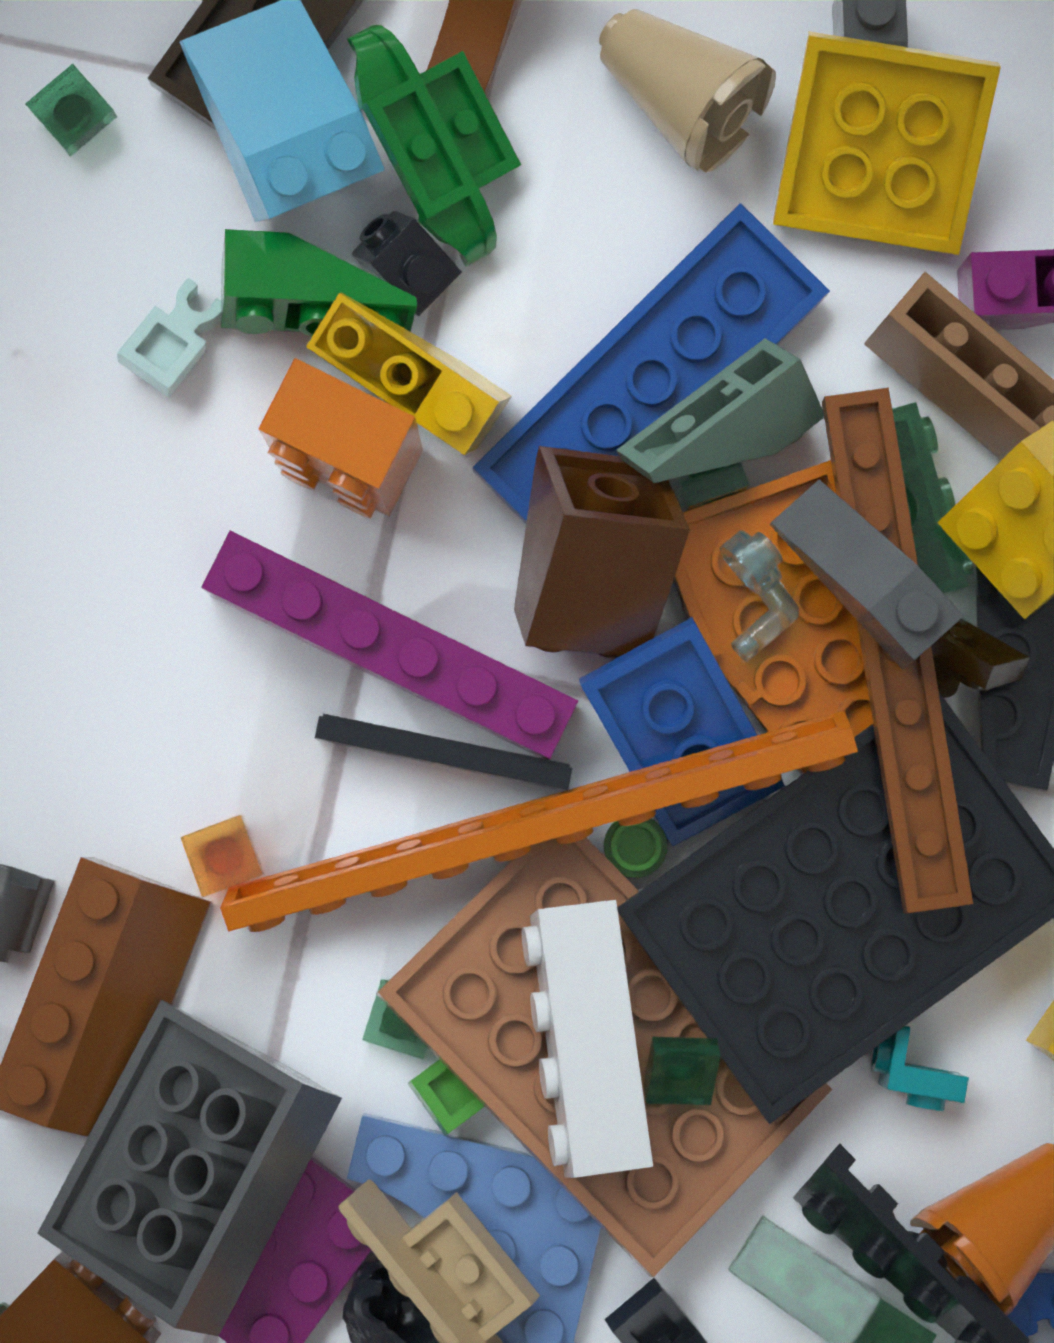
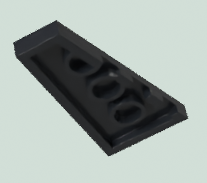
(1020, 714)
(908, 1260)

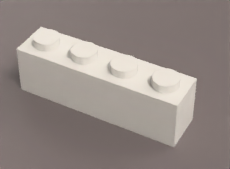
(588, 1040)

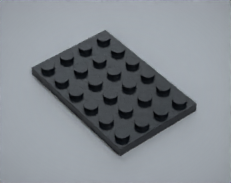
(796, 926)

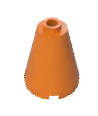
(998, 1226)

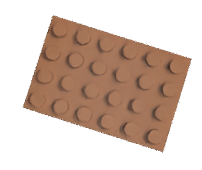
(473, 1011)

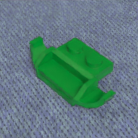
(436, 137)

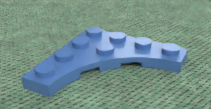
(510, 1195)

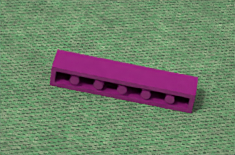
(389, 645)

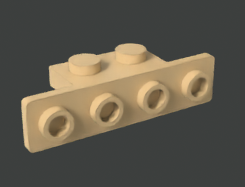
(443, 1265)

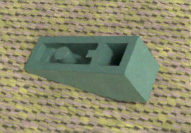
(733, 418)

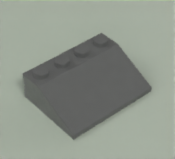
(188, 1170)

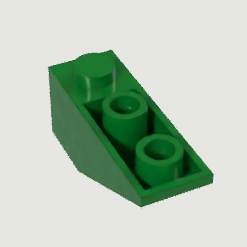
(290, 284)

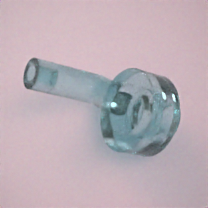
(755, 564)

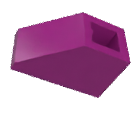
(1009, 287)

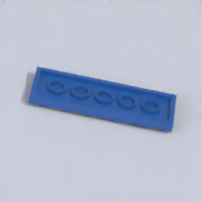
(678, 337)

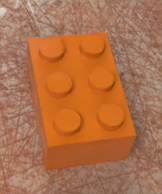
(341, 439)

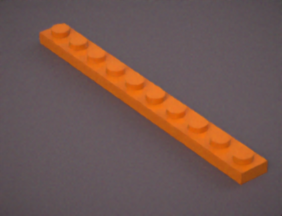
(559, 816)

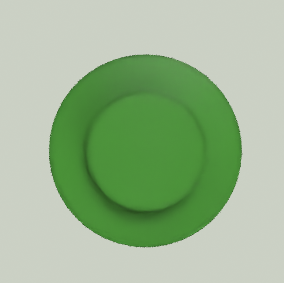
(636, 848)

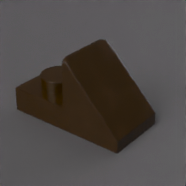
(975, 660)

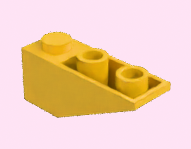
(410, 373)

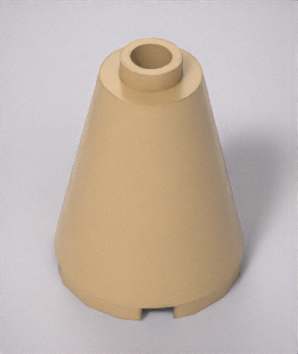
(687, 84)

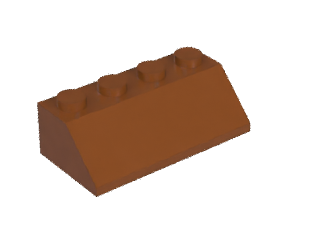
(99, 981)

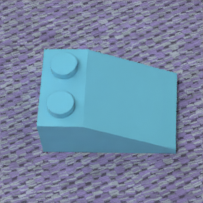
(281, 108)

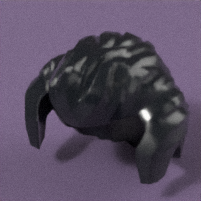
(380, 1312)

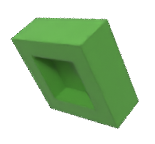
(444, 1097)

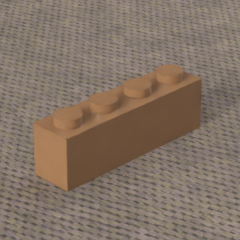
(964, 367)

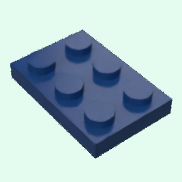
(668, 705)

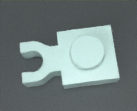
(169, 345)

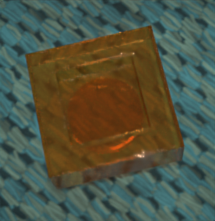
(222, 855)

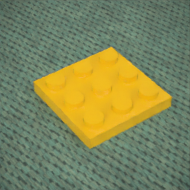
(885, 142)

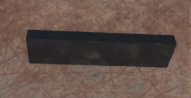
(443, 752)

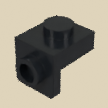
(406, 257)
(653, 1318)

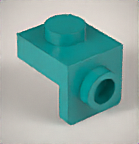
(924, 1085)

